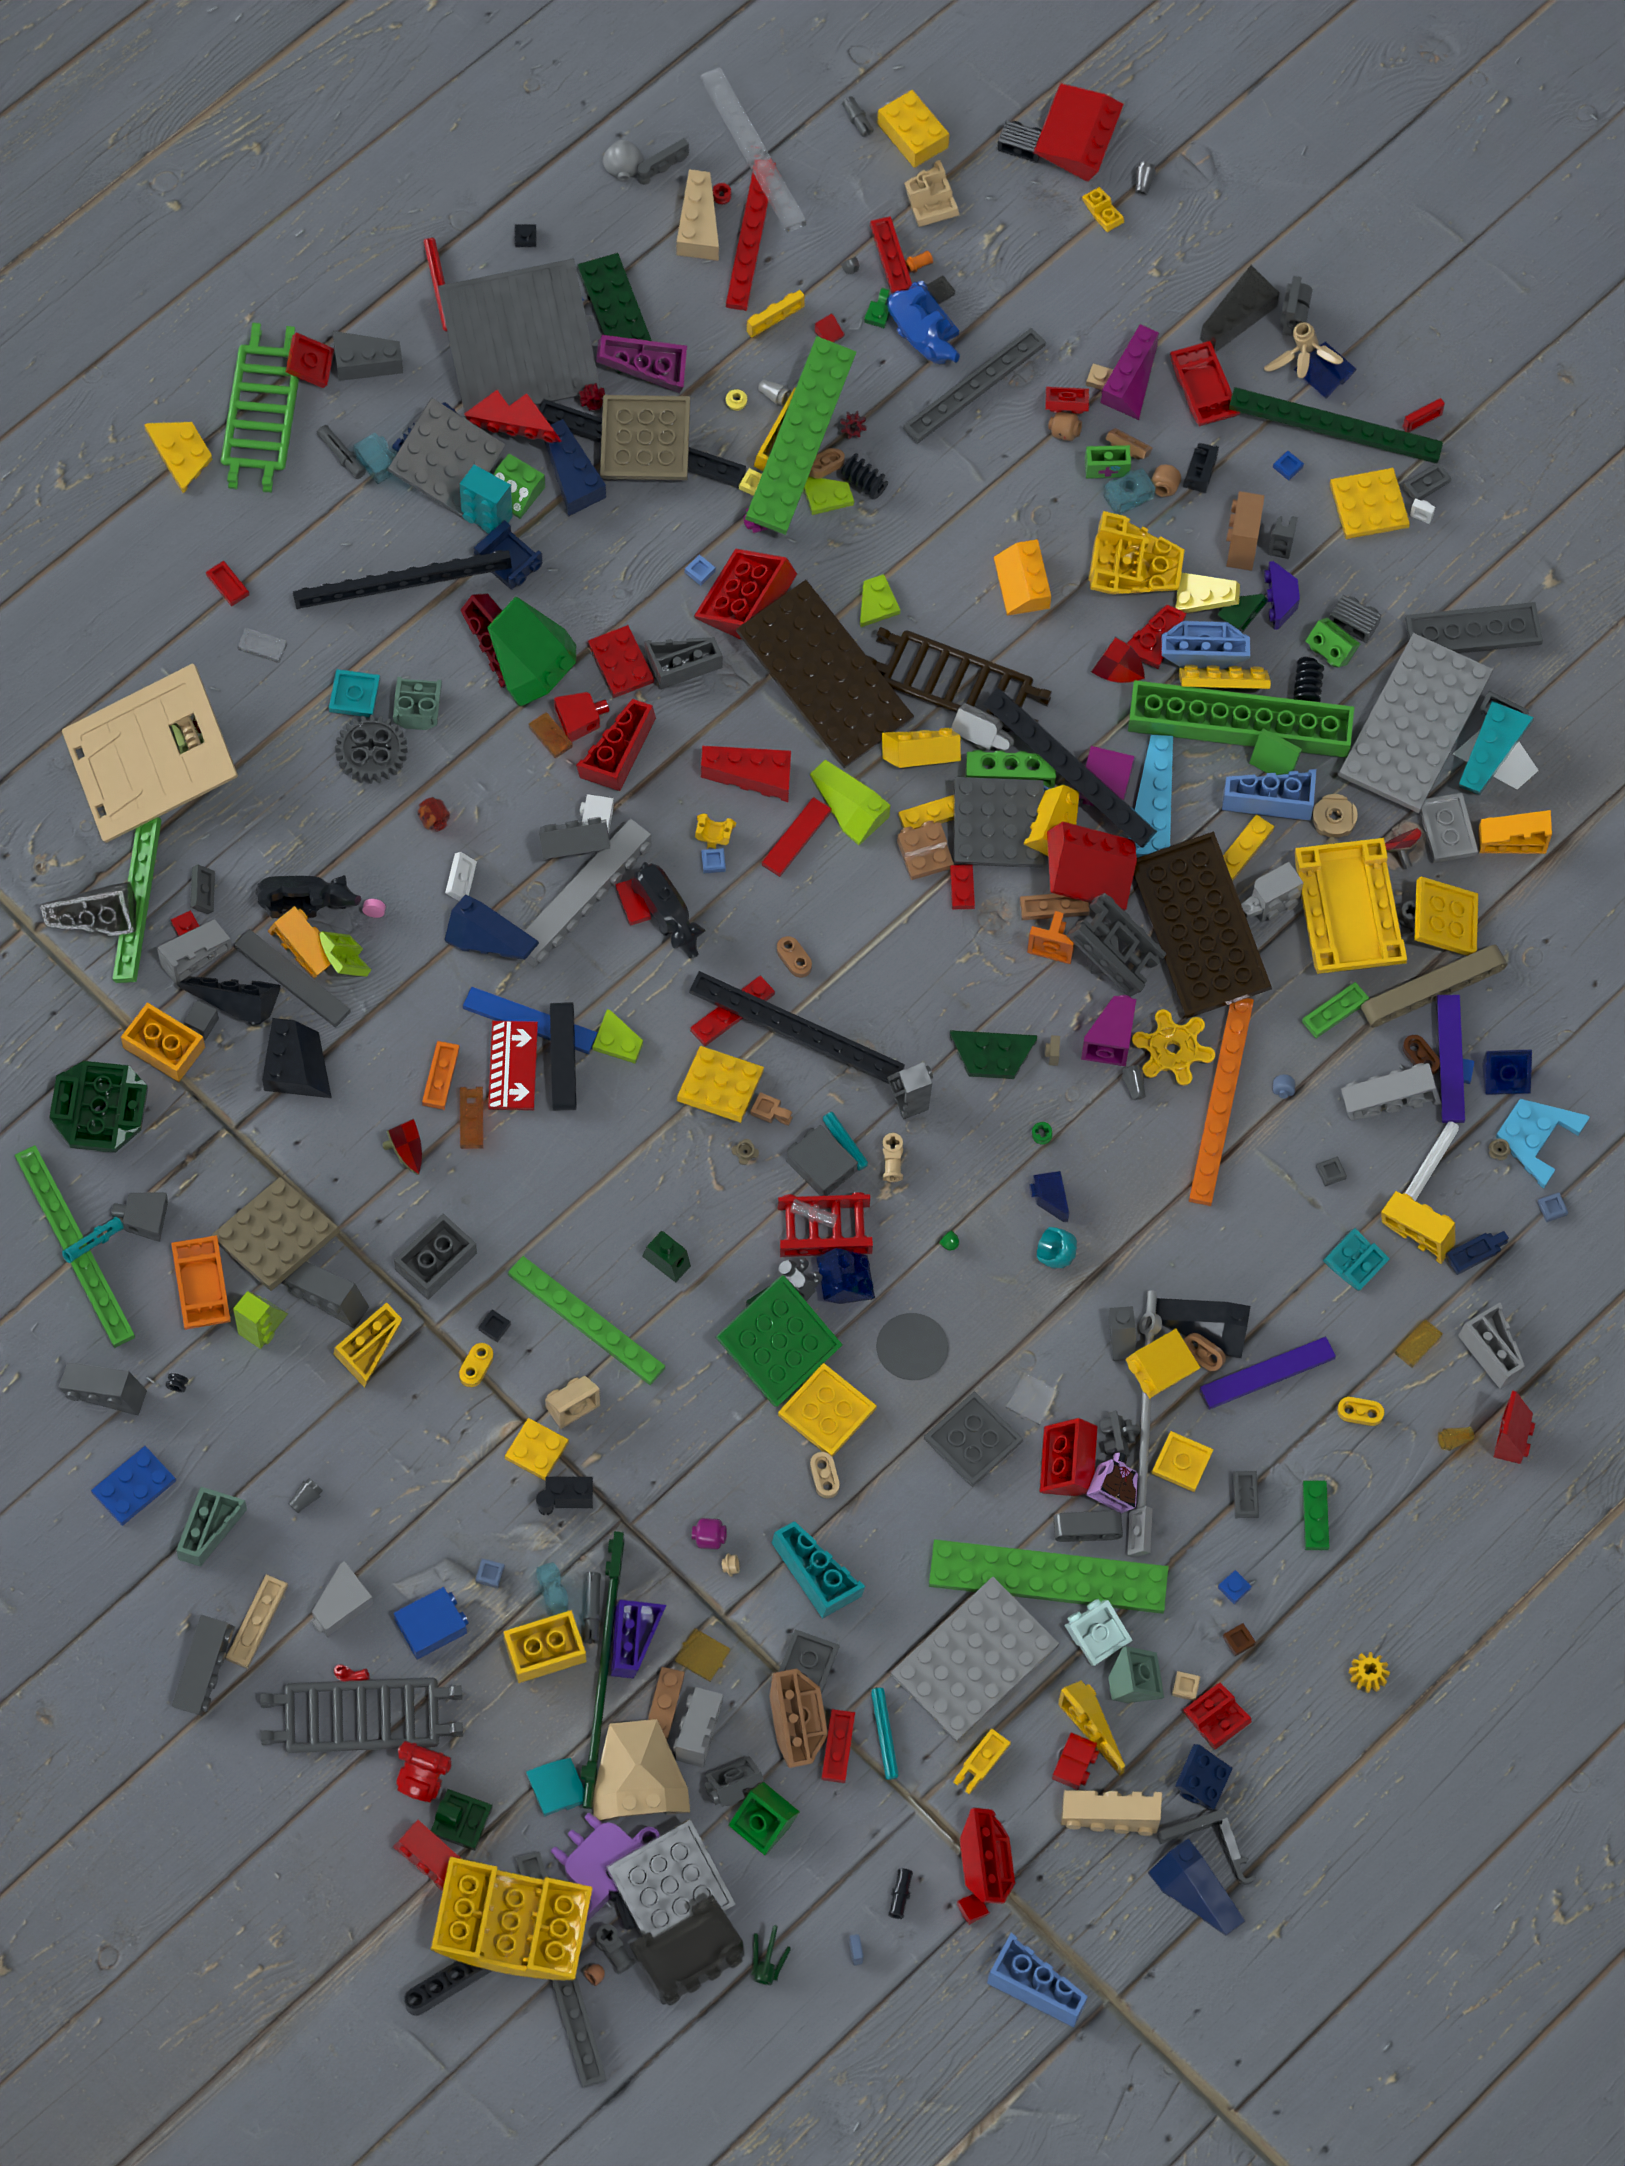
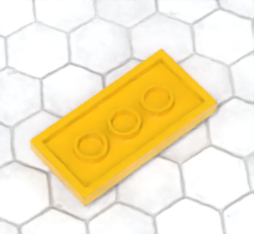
(1225, 678)

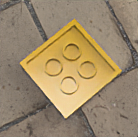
(1369, 503)
(1446, 916)
(720, 1084)
(827, 1410)

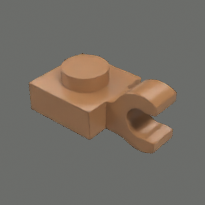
(769, 1108)

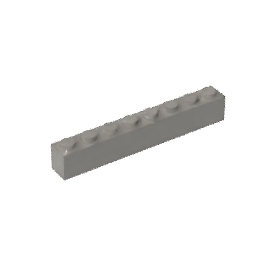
(586, 889)

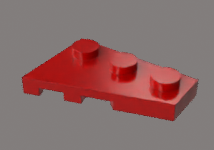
(1148, 640)

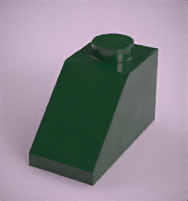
(1243, 613)

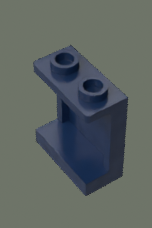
(523, 558)

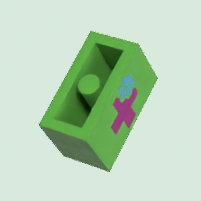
(1107, 461)

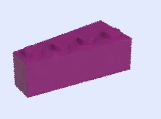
(644, 359)

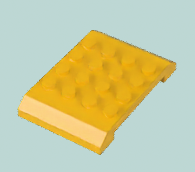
(1349, 906)

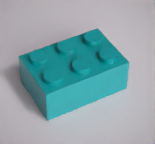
(485, 499)

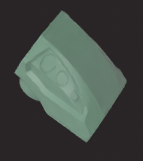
(417, 703)

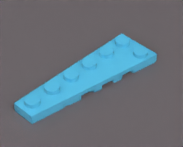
(1155, 793)

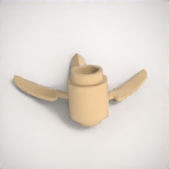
(1306, 342)

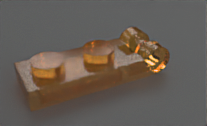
(471, 1118)

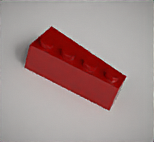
(749, 768)

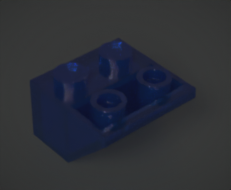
(845, 1276)

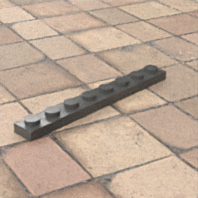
(974, 385)

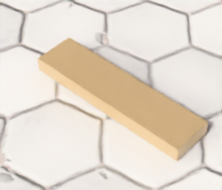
(256, 1621)

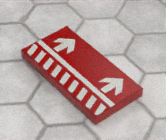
(513, 1065)

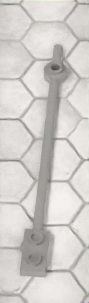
(1141, 1518)

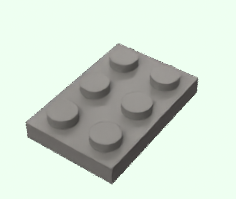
(1448, 828)

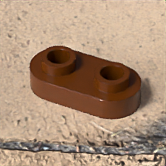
(1423, 1054)

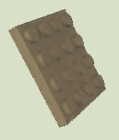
(645, 437)
(275, 1233)

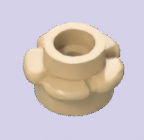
(731, 1564)

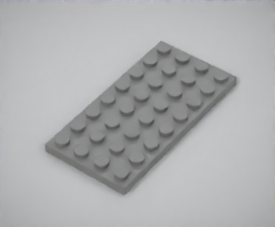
(1415, 722)

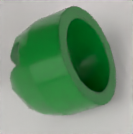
(950, 1241)

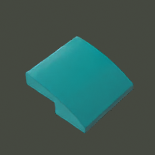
(1356, 1259)
(556, 1786)

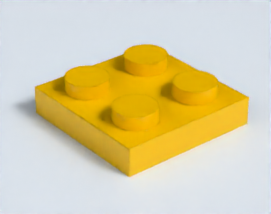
(536, 1449)
(1182, 1461)

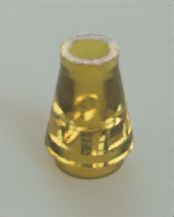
(1454, 1437)

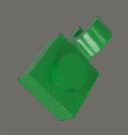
(878, 311)

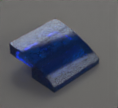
(1326, 375)

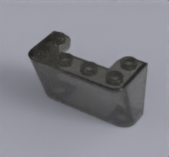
(689, 1952)

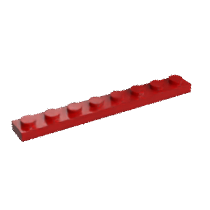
(748, 247)

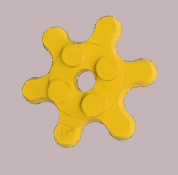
(1170, 1033)

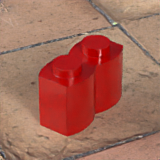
(1075, 1760)

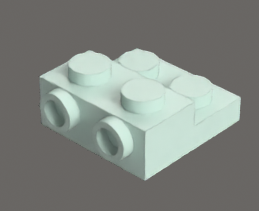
(1098, 1631)

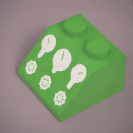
(525, 483)

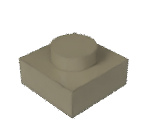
(1052, 1050)

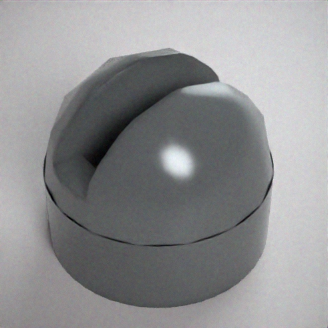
(851, 265)

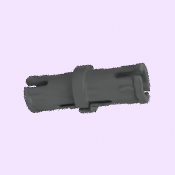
(857, 116)

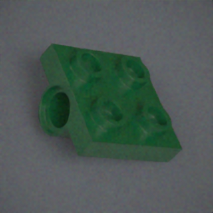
(461, 1819)

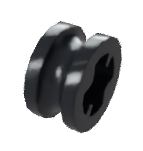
(176, 1382)

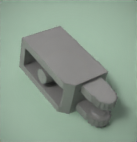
(981, 729)

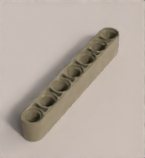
(1438, 982)

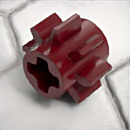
(592, 396)
(849, 421)

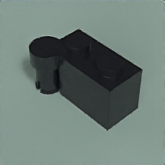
(565, 1493)

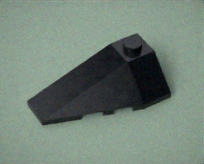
(243, 1001)
(1216, 1321)

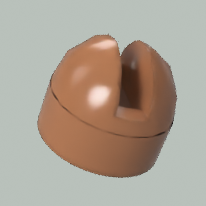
(594, 1974)

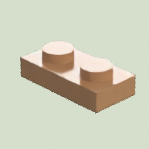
(1137, 448)

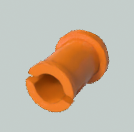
(918, 261)

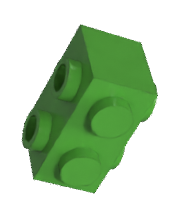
(1332, 643)

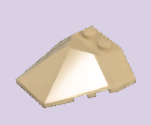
(638, 1774)

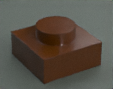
(1239, 1639)

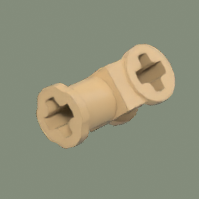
(892, 1157)

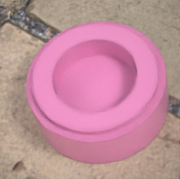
(374, 908)

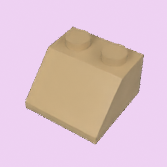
(573, 1401)

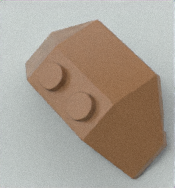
(797, 1716)

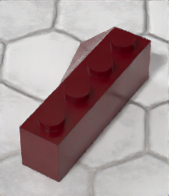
(479, 614)

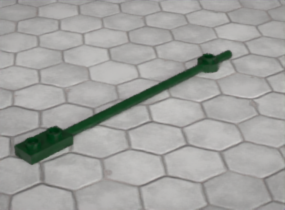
(613, 1570)

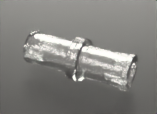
(814, 1213)

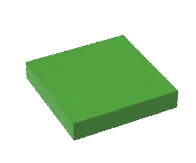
(1274, 754)

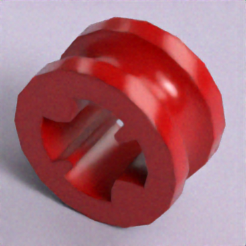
(727, 193)

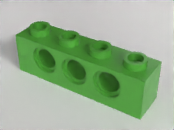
(1000, 760)

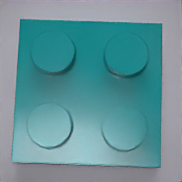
(354, 693)

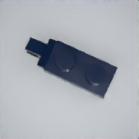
(1476, 1251)

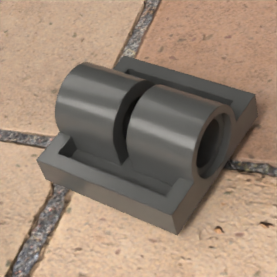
(1295, 305)

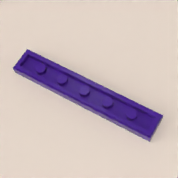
(1450, 1058)
(1267, 1373)

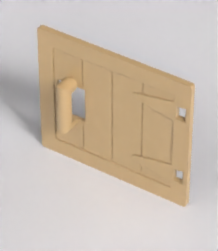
(135, 761)

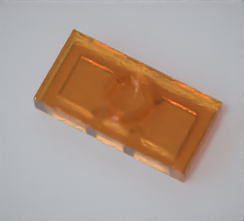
(550, 735)

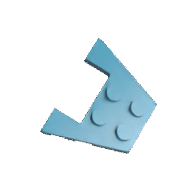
(1530, 1128)

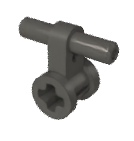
(1407, 920)

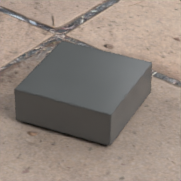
(1331, 1171)

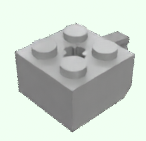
(1274, 893)

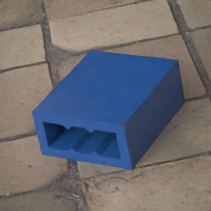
(431, 1622)

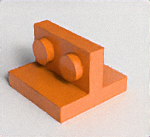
(1053, 942)

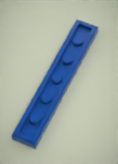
(506, 1010)

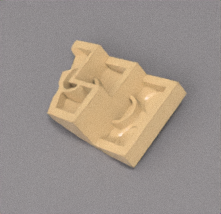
(931, 196)

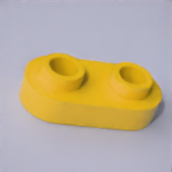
(476, 1363)
(1360, 1410)

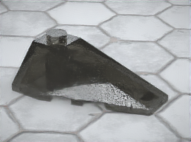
(99, 910)

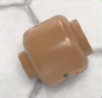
(1065, 426)
(1166, 480)

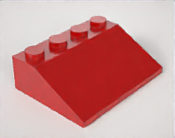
(1078, 130)
(744, 589)
(1090, 863)

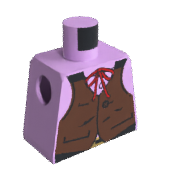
(1115, 1484)

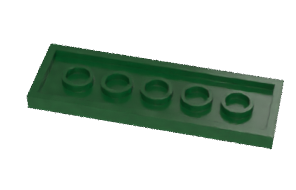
(613, 298)

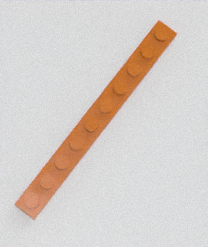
(1221, 1102)

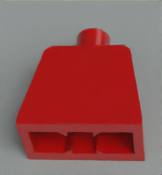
(579, 714)

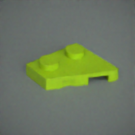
(827, 495)
(877, 601)
(617, 1039)

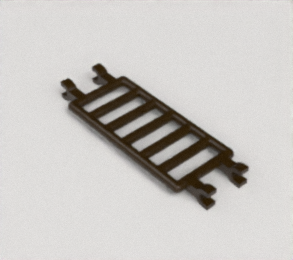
(900, 642)

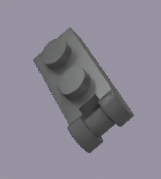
(662, 161)

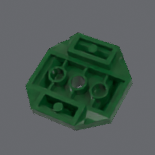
(95, 1085)

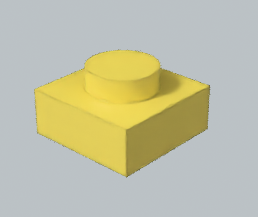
(750, 481)

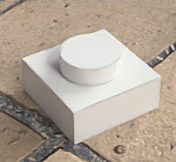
(1422, 510)

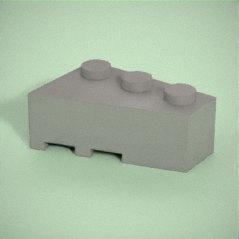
(193, 950)
(1493, 1346)
(698, 1727)

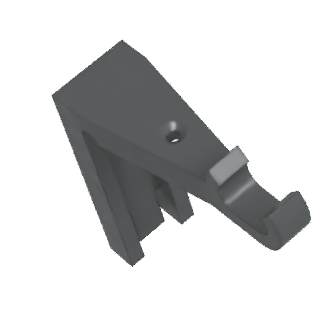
(1225, 1832)

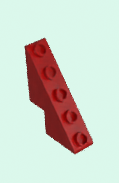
(517, 419)

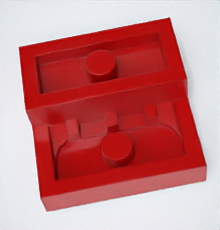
(1217, 1716)

